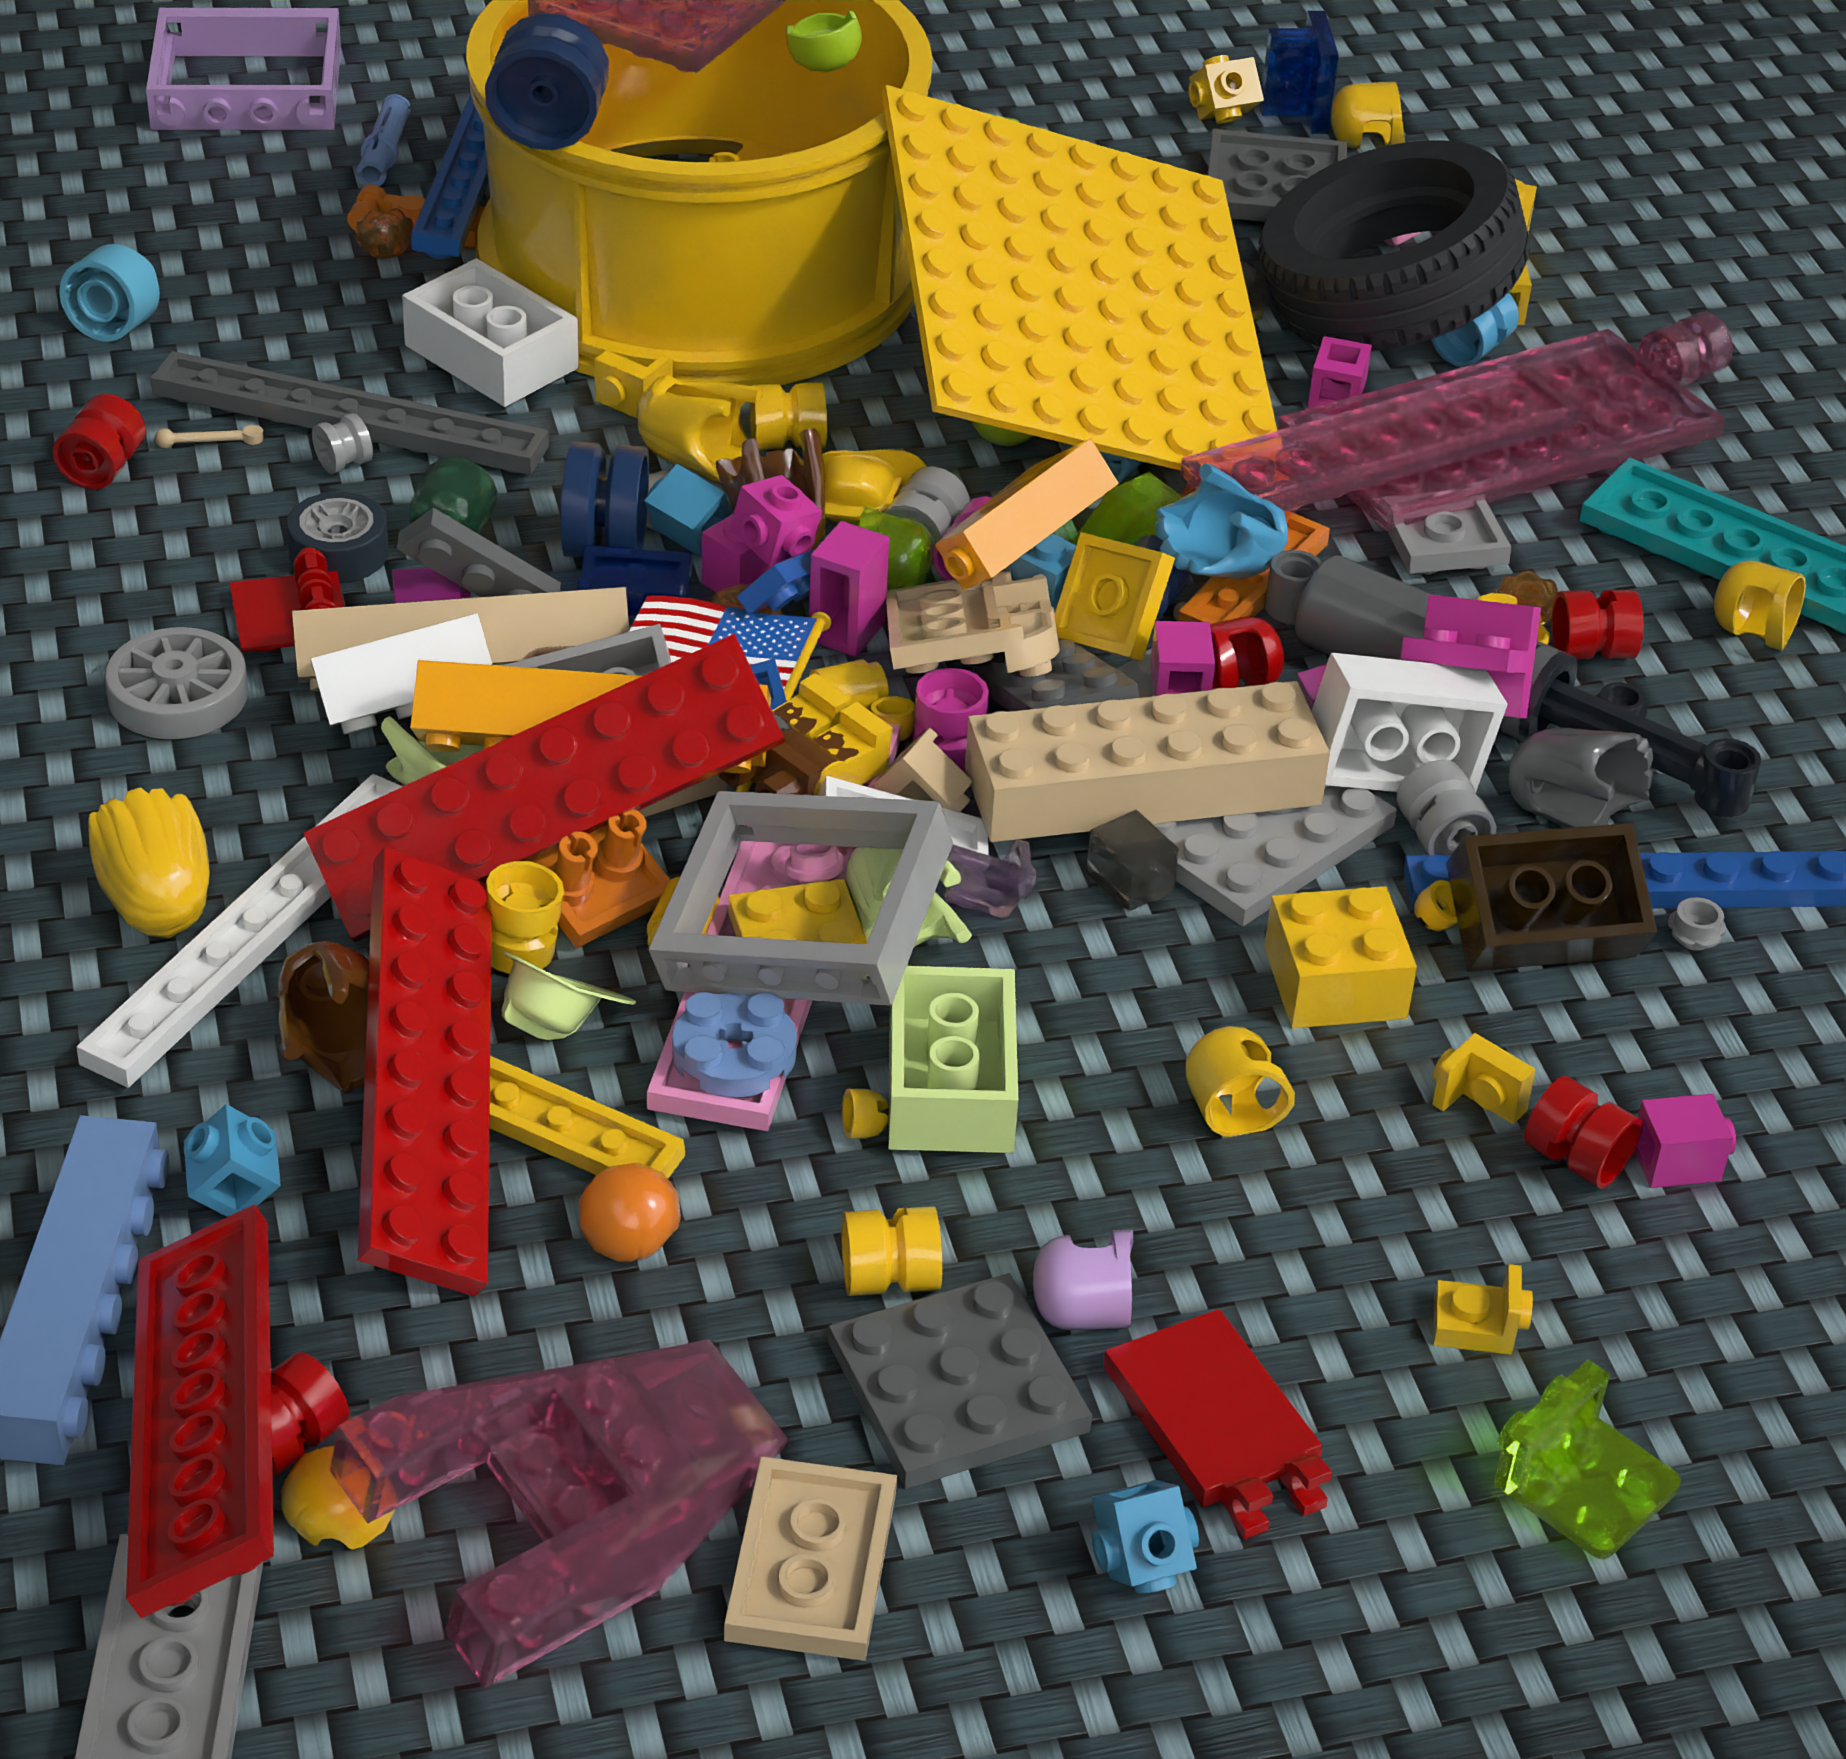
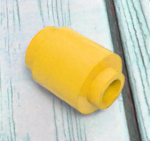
(858, 680)

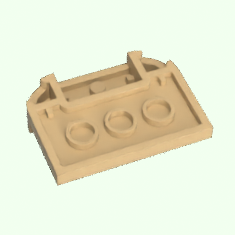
(995, 616)

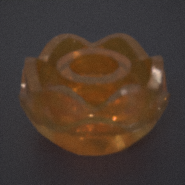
(384, 233)
(1531, 591)

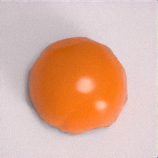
(629, 1212)

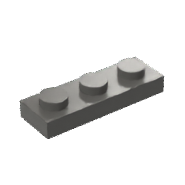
(470, 558)

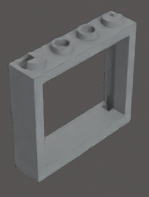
(795, 966)

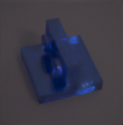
(1301, 72)

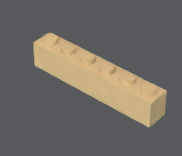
(509, 623)

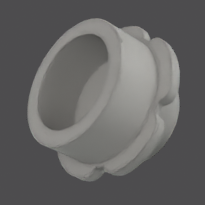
(1697, 923)

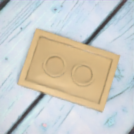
(811, 1559)

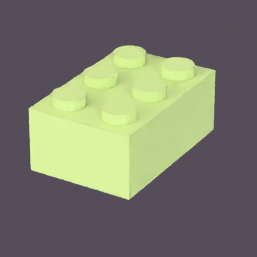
(953, 1060)

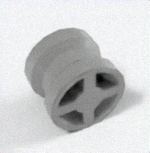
(342, 443)

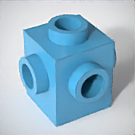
(231, 1161)
(1144, 1535)

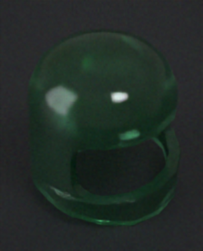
(457, 490)

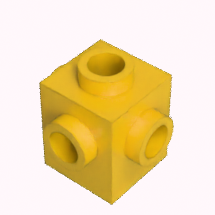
(1225, 88)

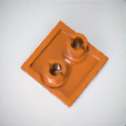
(605, 878)

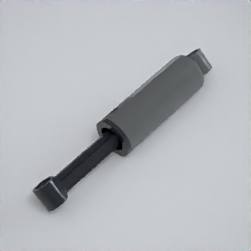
(1368, 613)

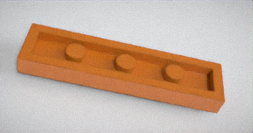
(1235, 598)

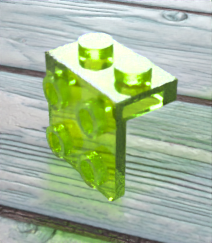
(1579, 1468)

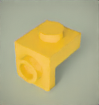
(623, 382)

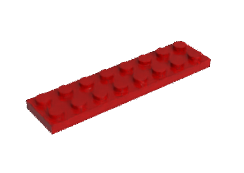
(556, 777)
(427, 1076)
(201, 1414)

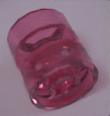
(1690, 347)

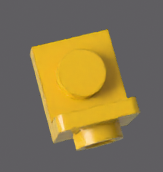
(1486, 1076)
(1482, 1315)

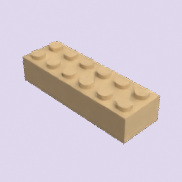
(1153, 754)

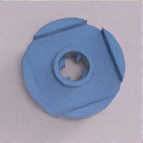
(712, 1020)

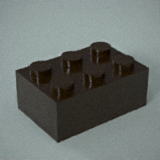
(1550, 897)

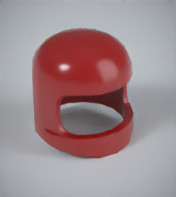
(1246, 650)

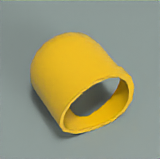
(1367, 109)
(1760, 601)
(1235, 1064)

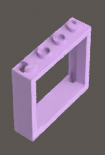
(243, 34)

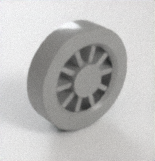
(176, 683)

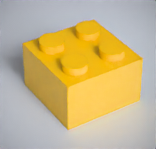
(1339, 957)

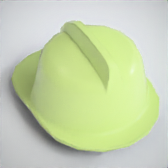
(549, 1003)

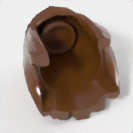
(805, 474)
(325, 1012)

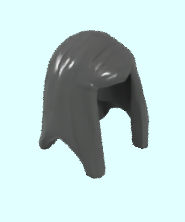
(1580, 774)

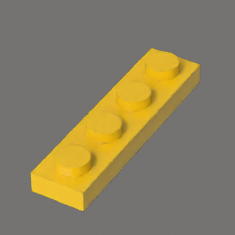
(574, 1125)

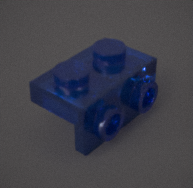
(638, 570)

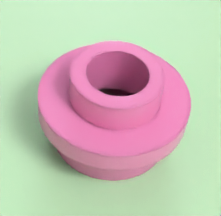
(814, 863)

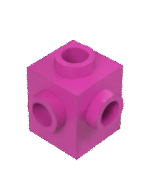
(775, 519)

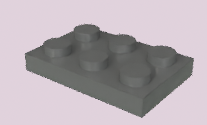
(1074, 680)

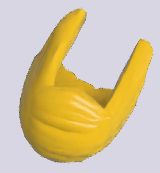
(694, 421)
(151, 860)

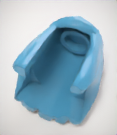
(1221, 528)

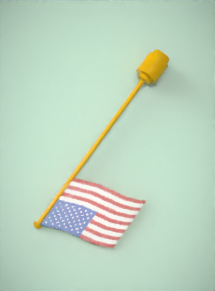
(761, 637)

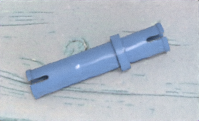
(380, 148)

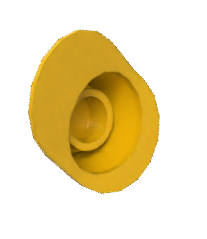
(863, 480)

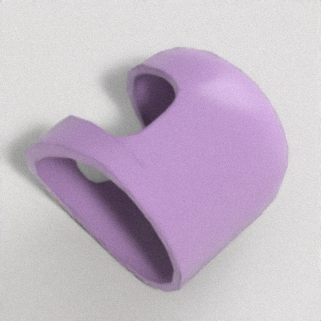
(1085, 1285)

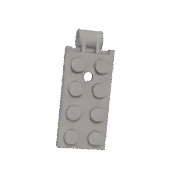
(169, 1681)

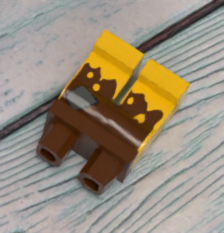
(822, 739)

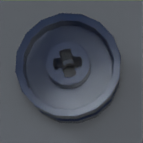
(547, 81)
(599, 501)

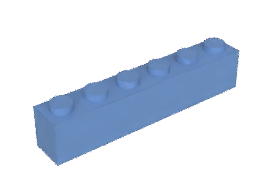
(75, 1285)

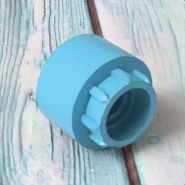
(108, 287)

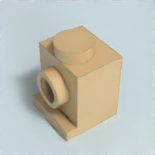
(926, 775)

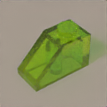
(1129, 510)

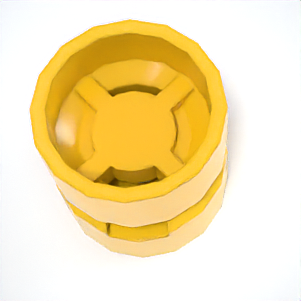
(784, 415)
(524, 912)
(891, 1250)

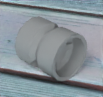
(931, 498)
(1443, 806)

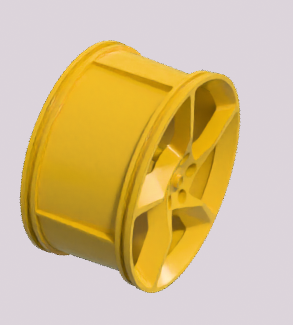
(731, 266)

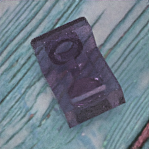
(989, 882)

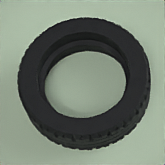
(1407, 292)

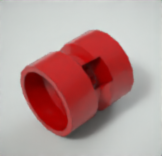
(99, 441)
(1598, 624)
(1576, 1128)
(304, 1408)

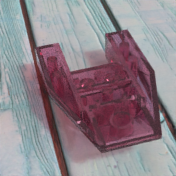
(605, 1458)

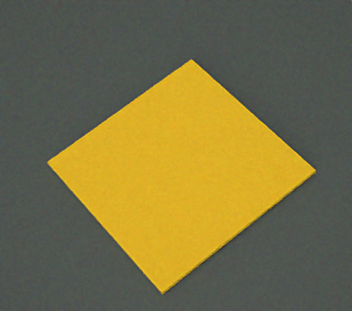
(1073, 287)

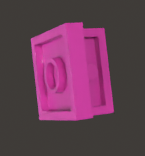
(1481, 637)

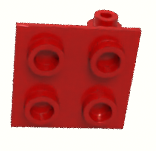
(266, 604)

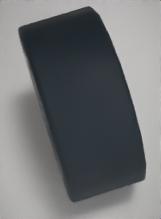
(344, 529)

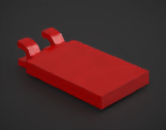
(1220, 1418)

